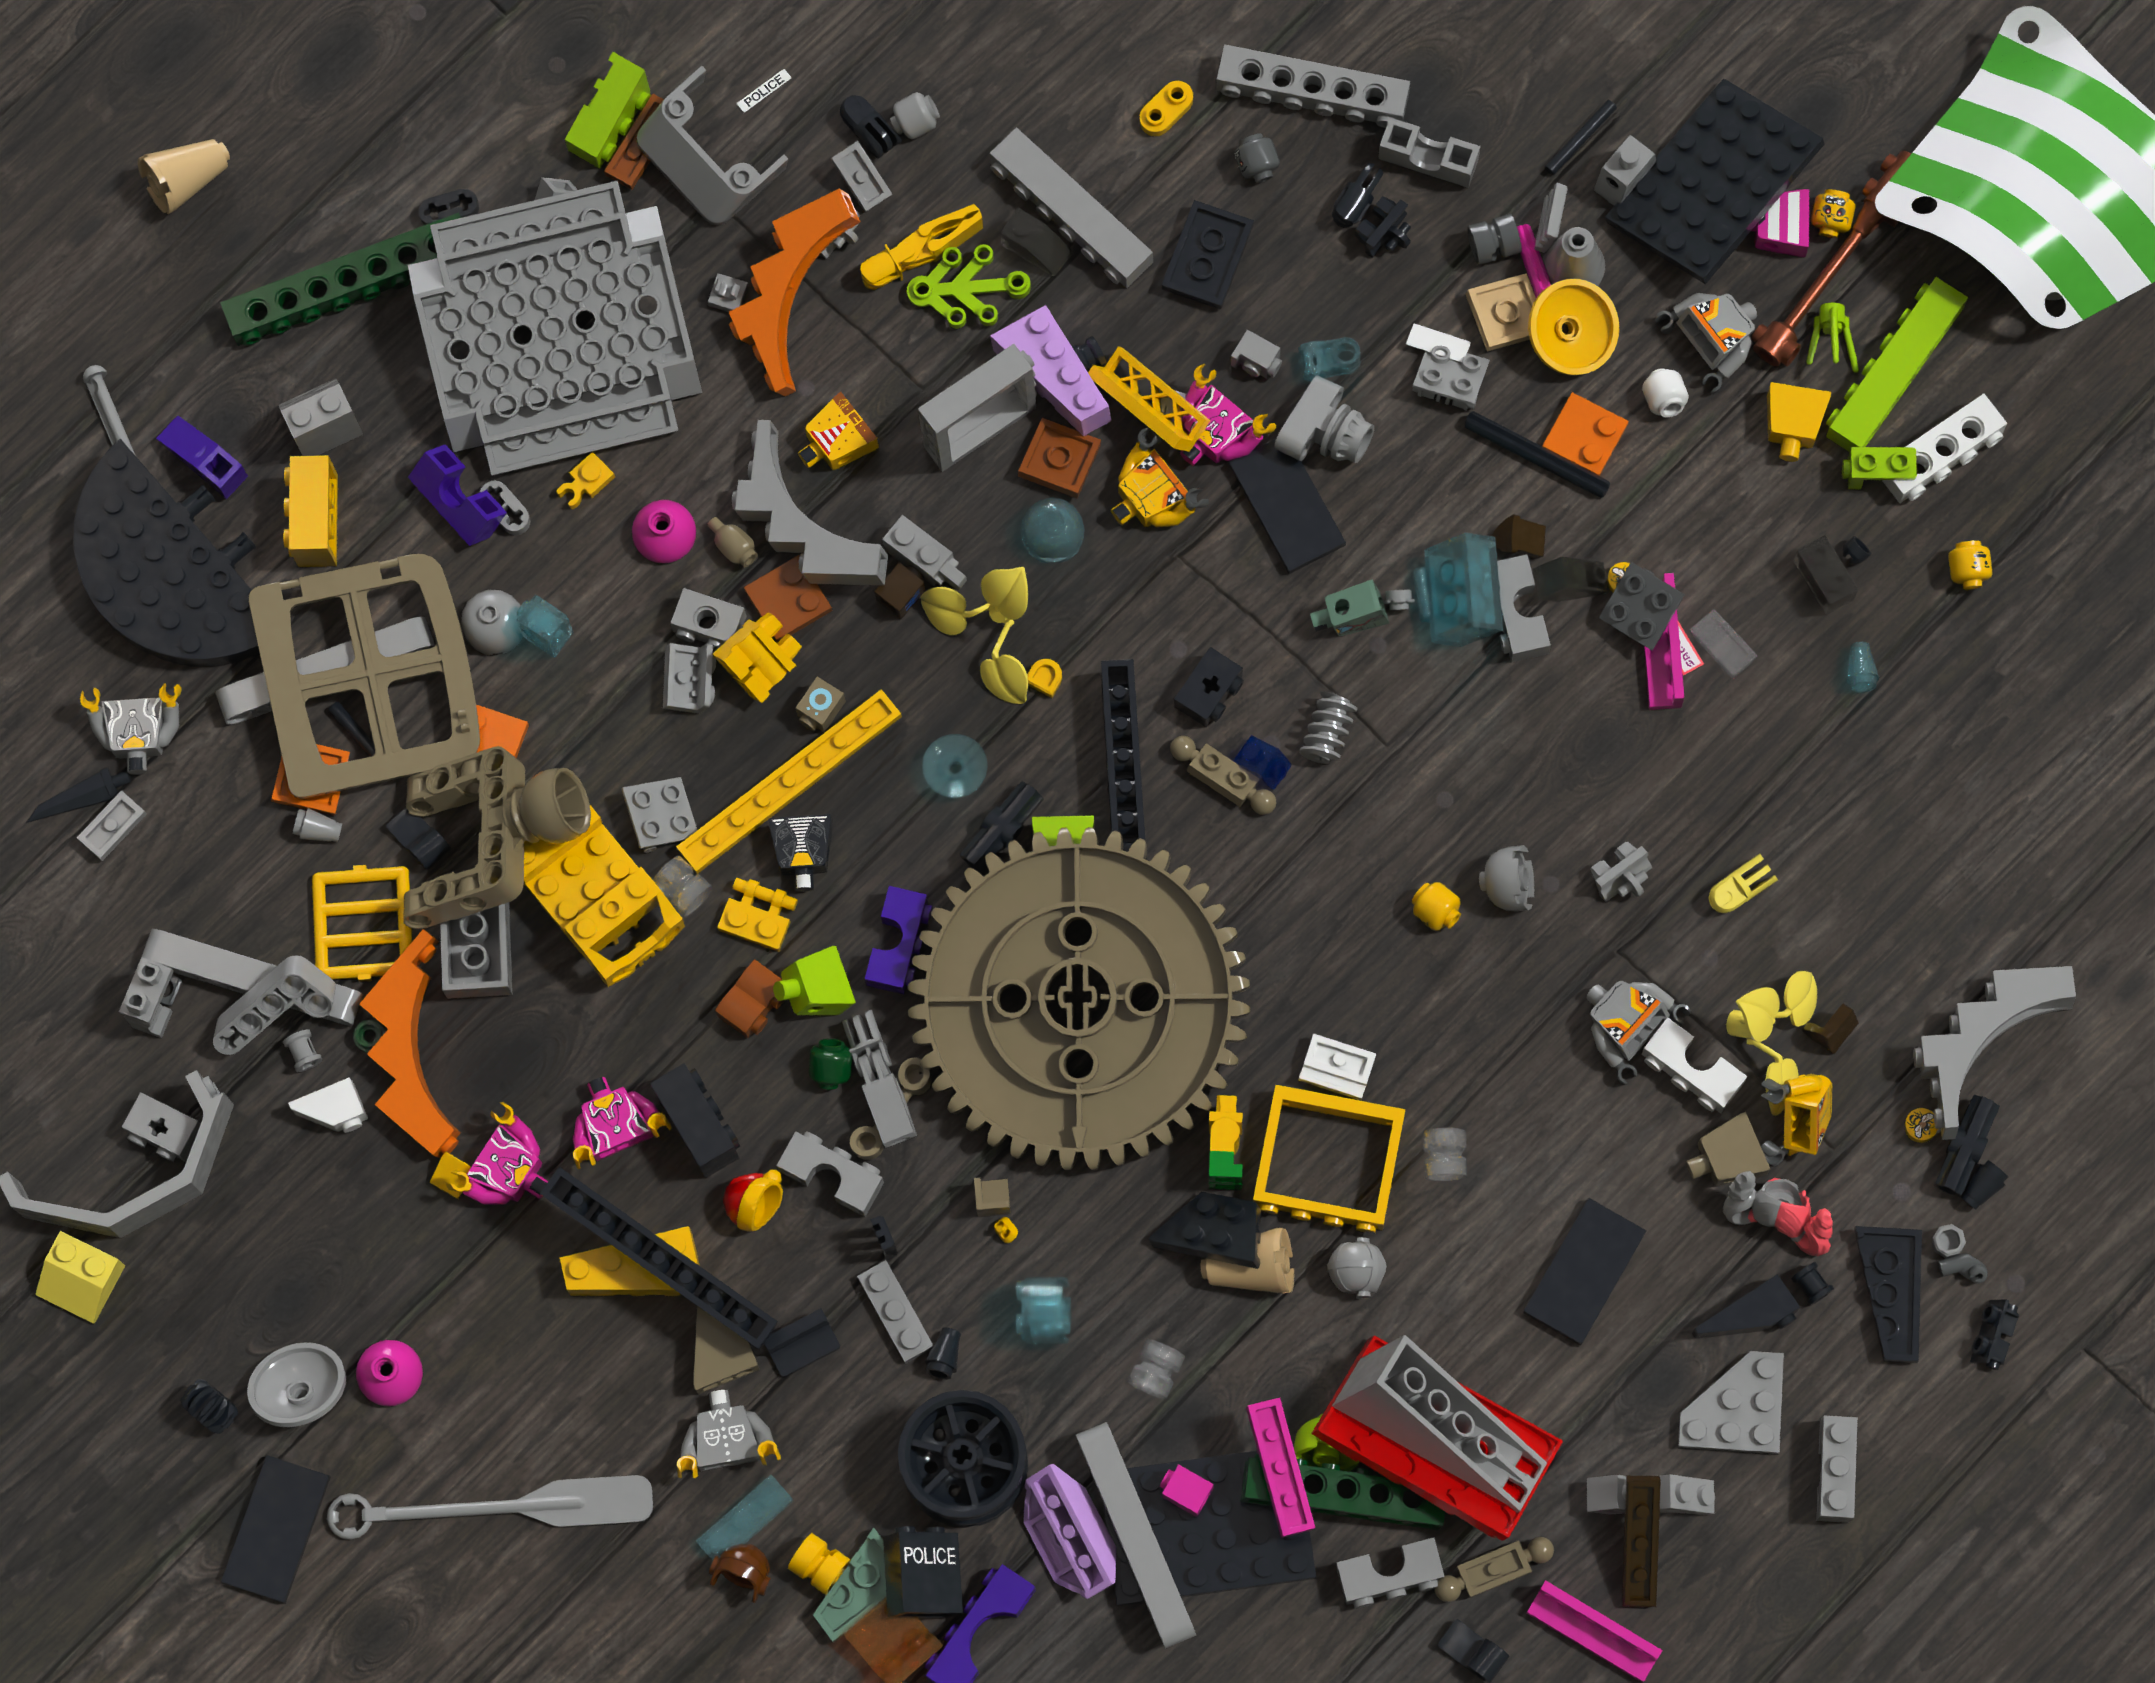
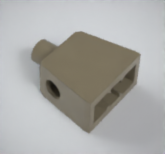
(1729, 1152)

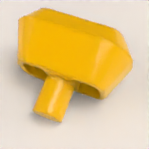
(1006, 1230)

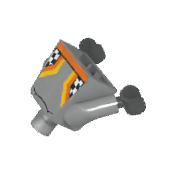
(1716, 330)
(1628, 1018)

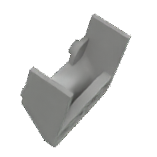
(690, 169)

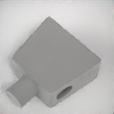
(1626, 168)

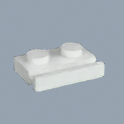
(1337, 1067)

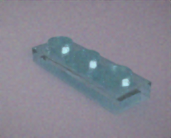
(746, 1518)

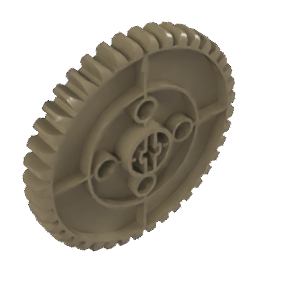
(1015, 1063)

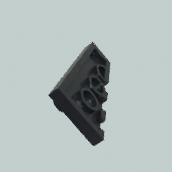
(1893, 1283)

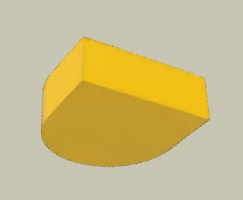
(1045, 677)

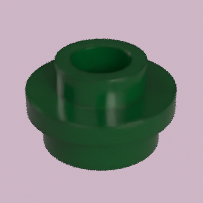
(364, 1027)

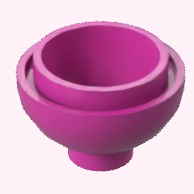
(666, 544)
(397, 1386)

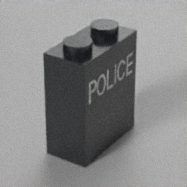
(922, 1573)

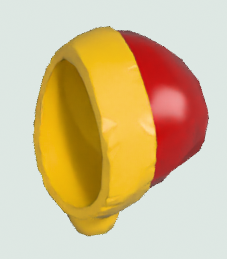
(753, 1199)

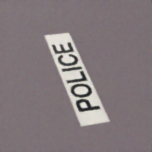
(764, 90)

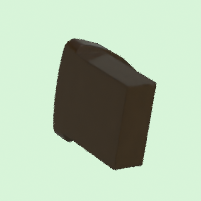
(1520, 537)
(1835, 1030)

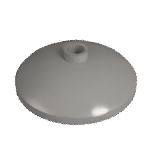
(296, 1384)

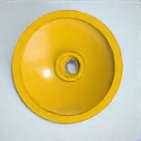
(1590, 323)

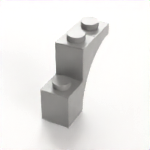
(1677, 1495)

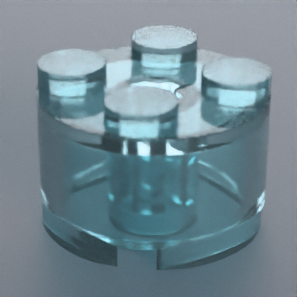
(1044, 1310)

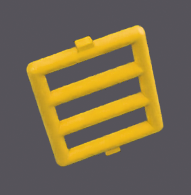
(322, 910)

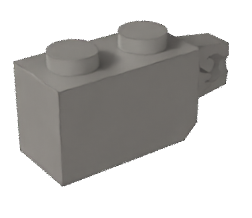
(924, 553)

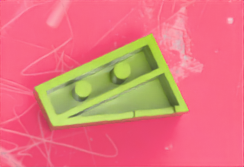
(609, 112)

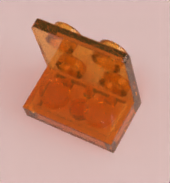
(892, 1645)

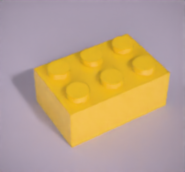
(311, 511)

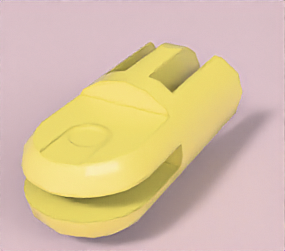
(1735, 890)

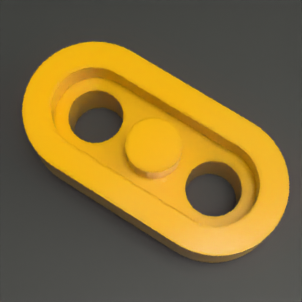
(1167, 107)

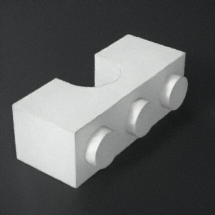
(1712, 1086)

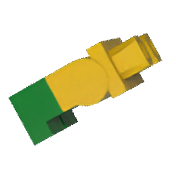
(1225, 1132)

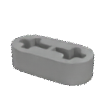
(512, 503)

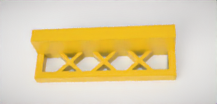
(1139, 406)

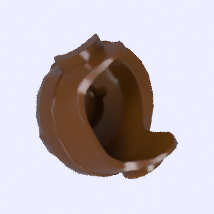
(743, 1566)

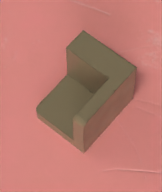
(992, 1197)

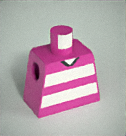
(1785, 225)

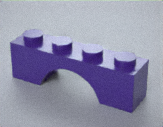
(1004, 1596)

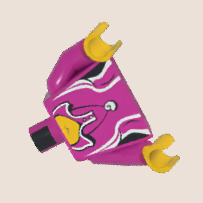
(1230, 431)
(613, 1122)
(505, 1164)

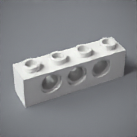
(1977, 415)

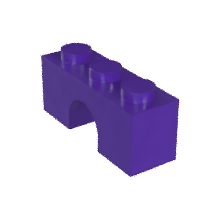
(438, 480)
(893, 968)

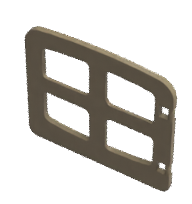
(368, 673)

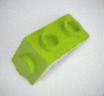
(1879, 464)

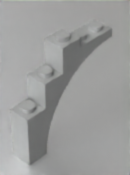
(823, 555)
(2009, 1000)

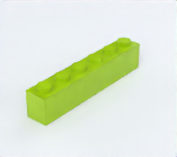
(1896, 366)

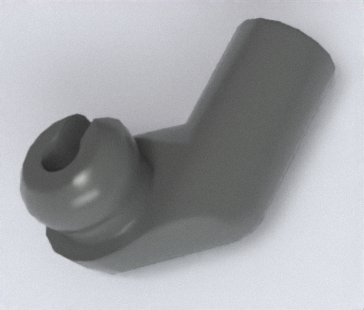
(1965, 1265)

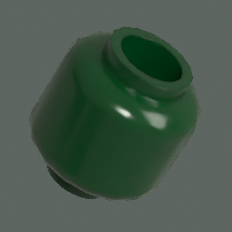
(830, 1063)

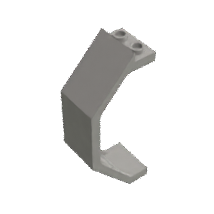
(155, 1202)

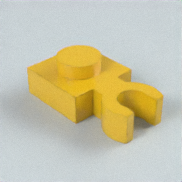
(588, 477)

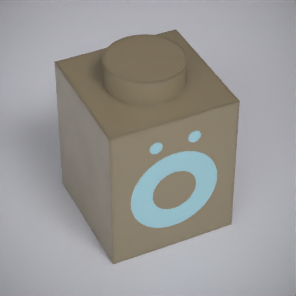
(820, 705)

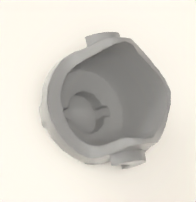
(1357, 1268)

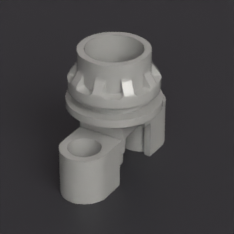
(1318, 421)

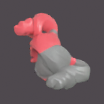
(1782, 1207)

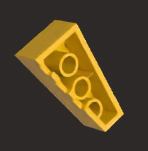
(612, 1273)

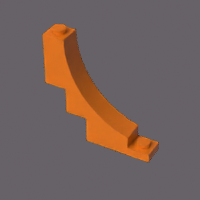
(397, 1005)

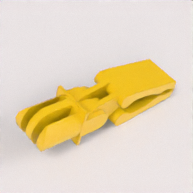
(921, 246)

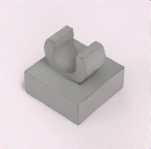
(727, 293)

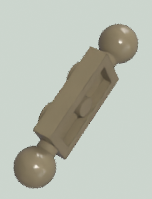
(1223, 775)
(1494, 1569)

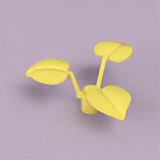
(1006, 600)
(1757, 1019)

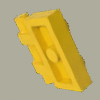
(755, 924)

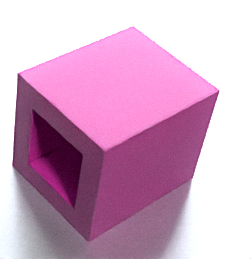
(1186, 1490)

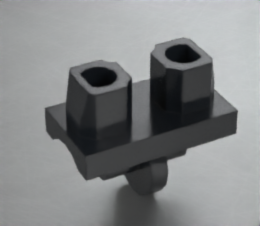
(1392, 216)

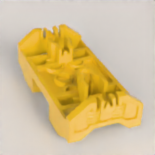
(598, 896)

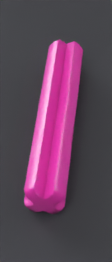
(1533, 260)

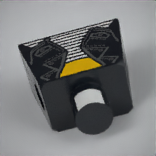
(802, 847)

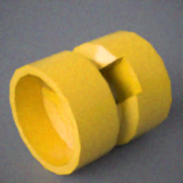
(818, 1563)

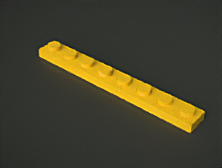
(789, 781)

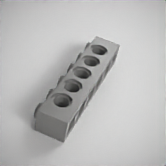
(1301, 73)

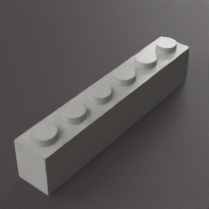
(1071, 208)

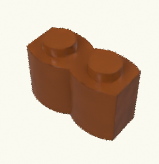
(750, 1000)

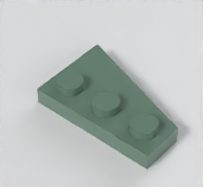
(856, 1590)

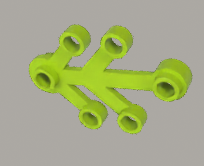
(963, 287)

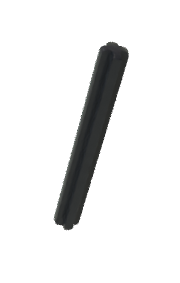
(1537, 454)

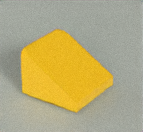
(443, 1174)

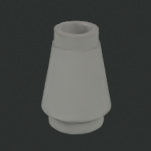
(315, 826)

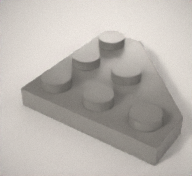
(1739, 1409)

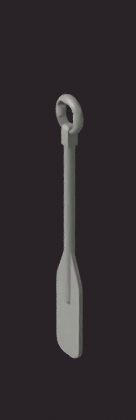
(557, 1503)

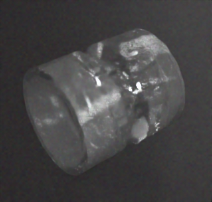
(683, 887)
(1445, 1154)
(1155, 1371)

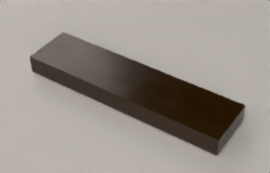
(1641, 1541)

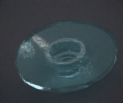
(954, 750)

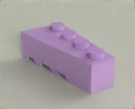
(1057, 369)

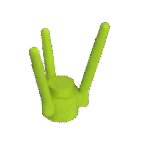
(1833, 321)

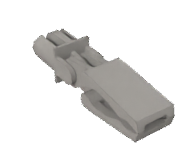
(882, 1094)

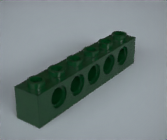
(1358, 1506)

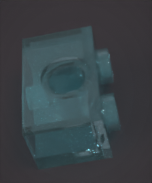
(544, 625)

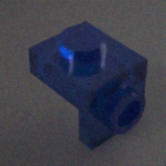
(1263, 761)

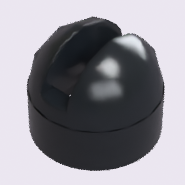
(1857, 550)

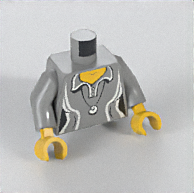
(135, 726)

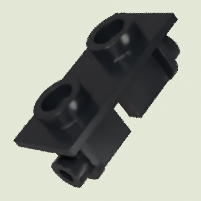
(1998, 1319)

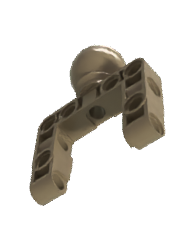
(546, 809)

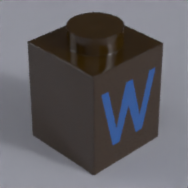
(901, 590)

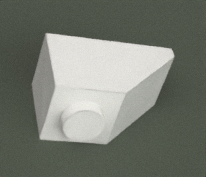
(332, 1107)

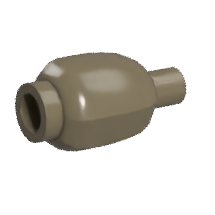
(733, 542)

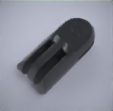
(868, 125)
(1355, 199)

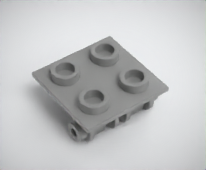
(1450, 378)
(659, 813)

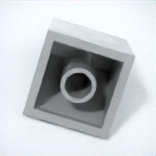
(320, 419)

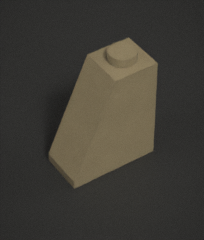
(719, 1354)

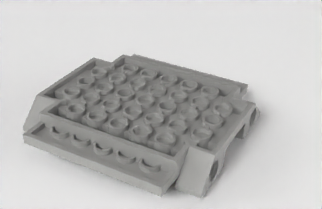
(569, 384)

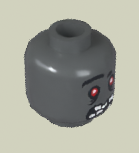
(1257, 158)

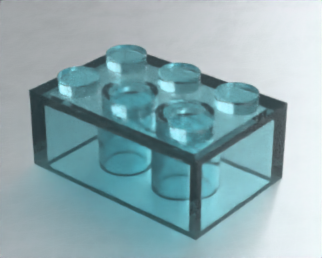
(1463, 589)

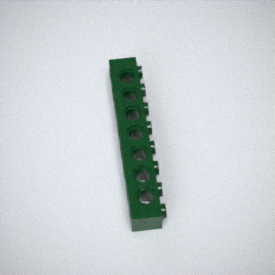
(329, 276)

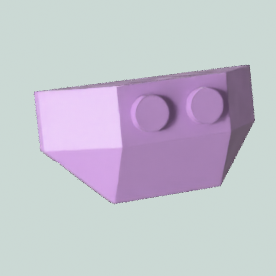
(1069, 1532)

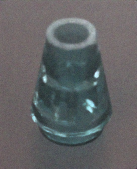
(1861, 670)

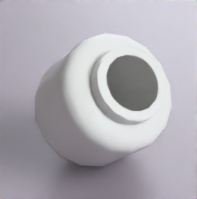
(1665, 392)

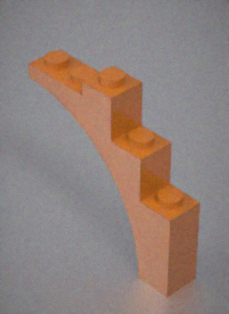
(766, 318)

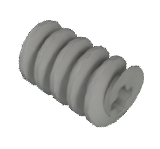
(1327, 728)

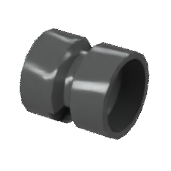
(1494, 239)

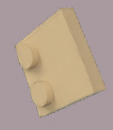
(1502, 310)

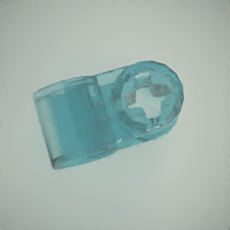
(1327, 358)

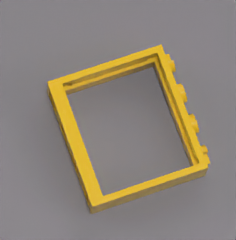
(1337, 1106)

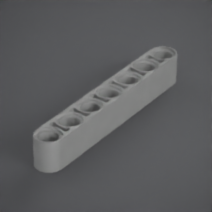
(251, 697)
(232, 970)
(1135, 1535)

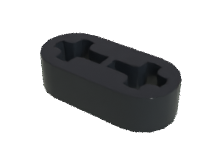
(446, 202)

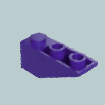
(203, 456)

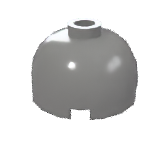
(491, 622)
(1508, 879)

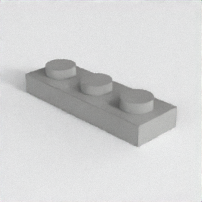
(895, 1311)

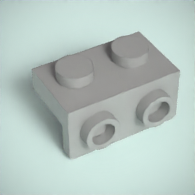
(688, 677)

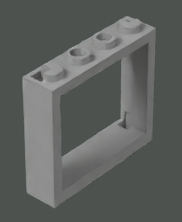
(978, 407)

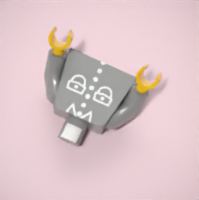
(725, 1437)

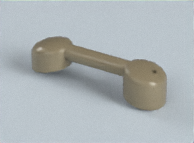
(866, 1139)

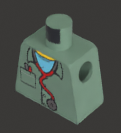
(1364, 608)

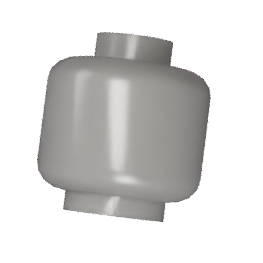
(915, 115)

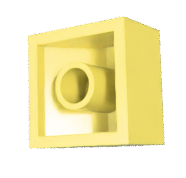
(78, 1277)

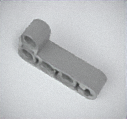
(302, 990)

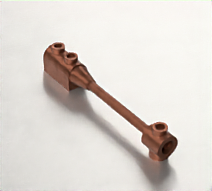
(1778, 341)

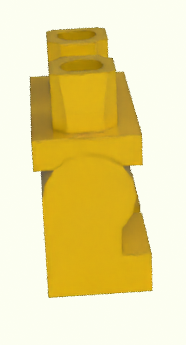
(756, 658)

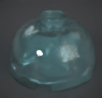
(1052, 530)

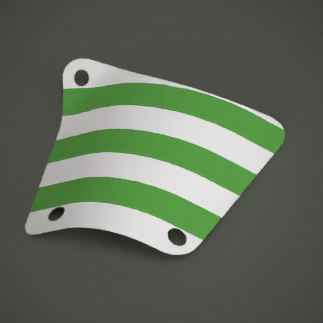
(2041, 175)

